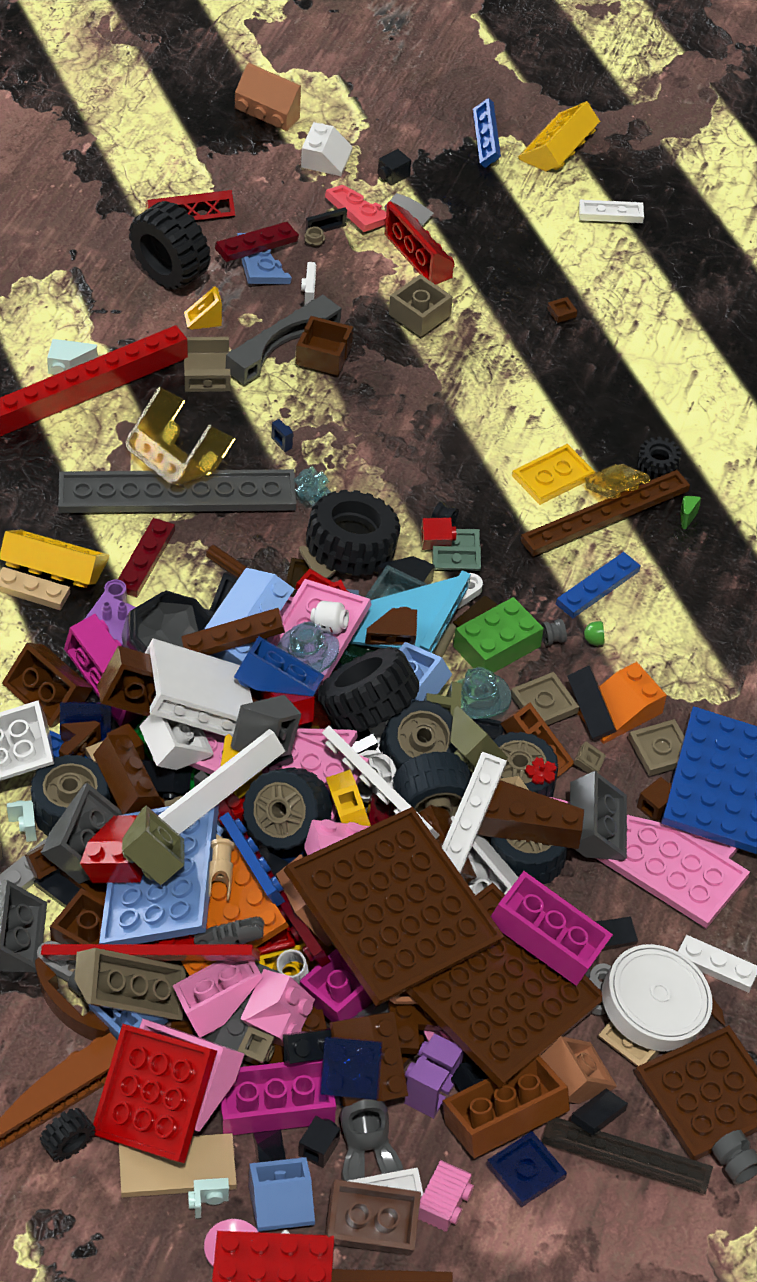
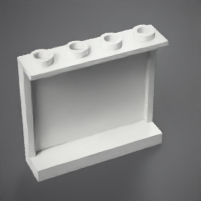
(196, 688)

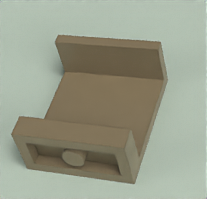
(206, 364)

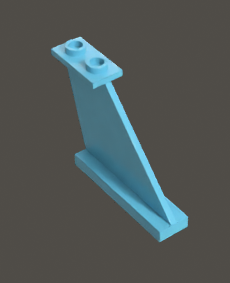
(434, 607)

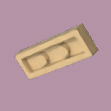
(33, 588)

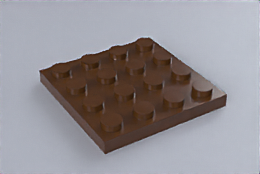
(704, 1090)

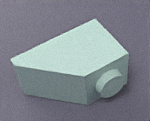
(69, 354)

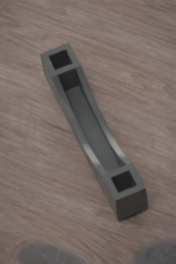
(247, 360)

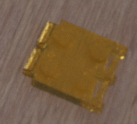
(615, 480)

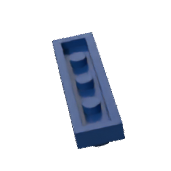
(486, 133)
(598, 585)
(258, 865)

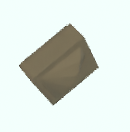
(589, 758)

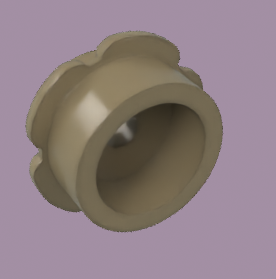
(314, 236)

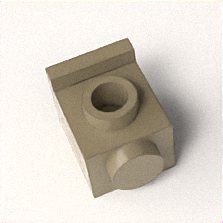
(257, 1046)

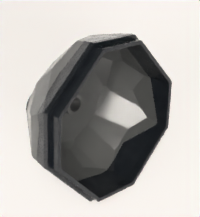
(164, 619)

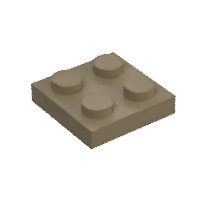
(548, 698)
(658, 746)

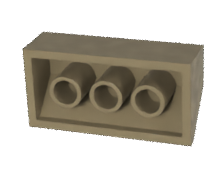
(129, 983)

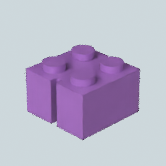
(432, 1074)

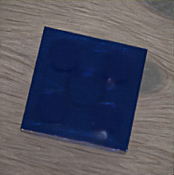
(351, 1068)
(526, 1168)

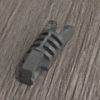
(232, 933)

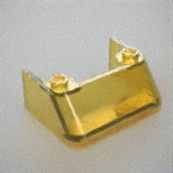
(155, 436)

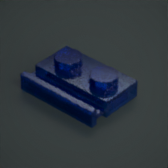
(85, 712)

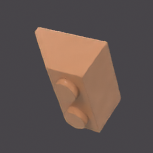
(578, 1068)

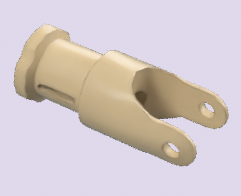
(221, 866)

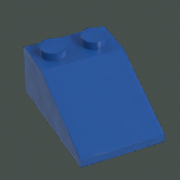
(276, 671)

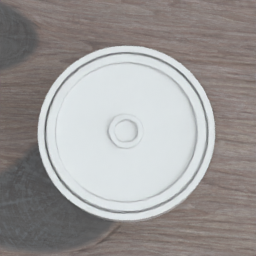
(657, 997)

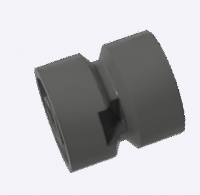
(736, 1154)

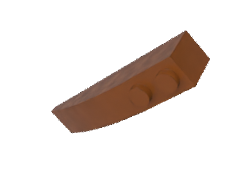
(59, 1089)

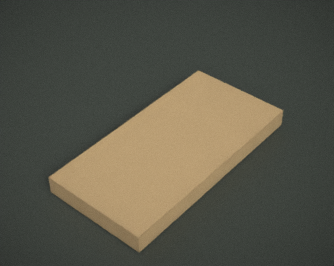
(154, 1175)

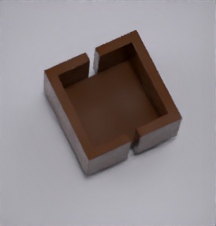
(324, 345)

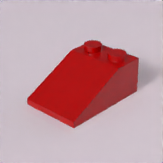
(104, 856)

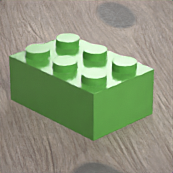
(498, 636)

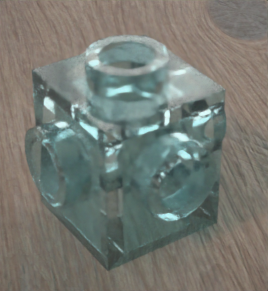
(312, 485)

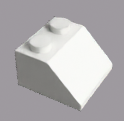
(325, 150)
(174, 743)

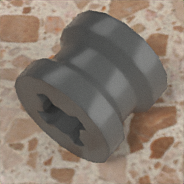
(554, 632)

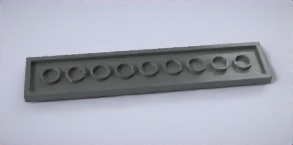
(151, 493)

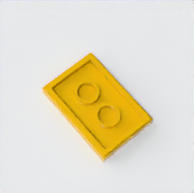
(552, 474)

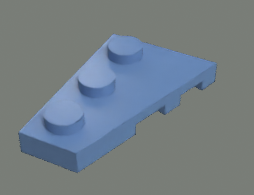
(264, 269)

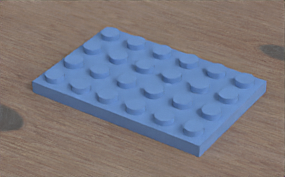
(176, 908)

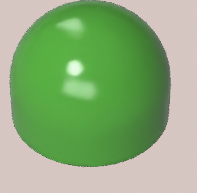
(595, 633)

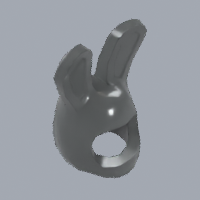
(365, 1129)

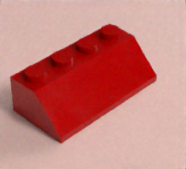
(417, 245)

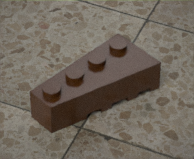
(532, 817)

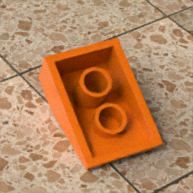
(631, 699)

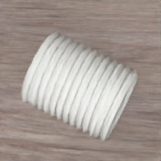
(290, 956)

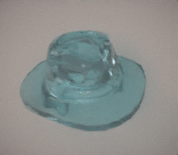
(310, 645)
(484, 694)

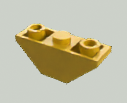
(347, 798)

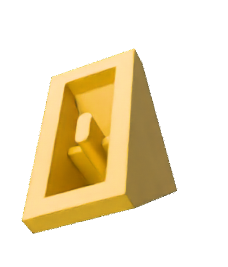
(206, 311)

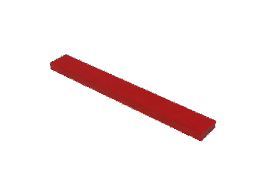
(160, 952)

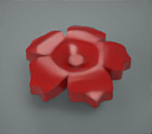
(541, 772)

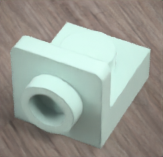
(24, 813)
(208, 1191)

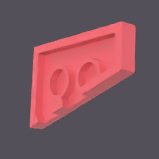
(360, 212)

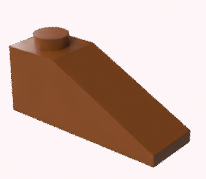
(529, 721)

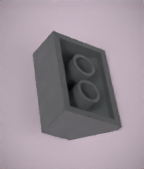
(604, 817)
(20, 928)

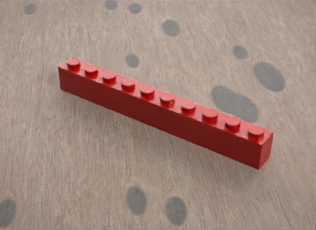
(91, 379)

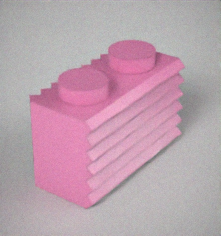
(444, 1195)

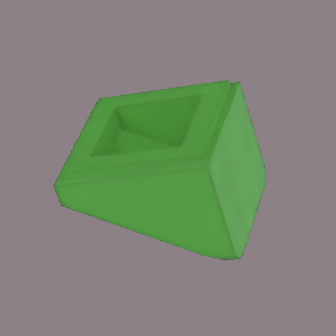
(689, 510)

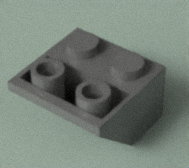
(259, 716)

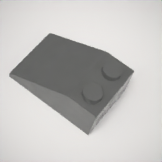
(74, 829)

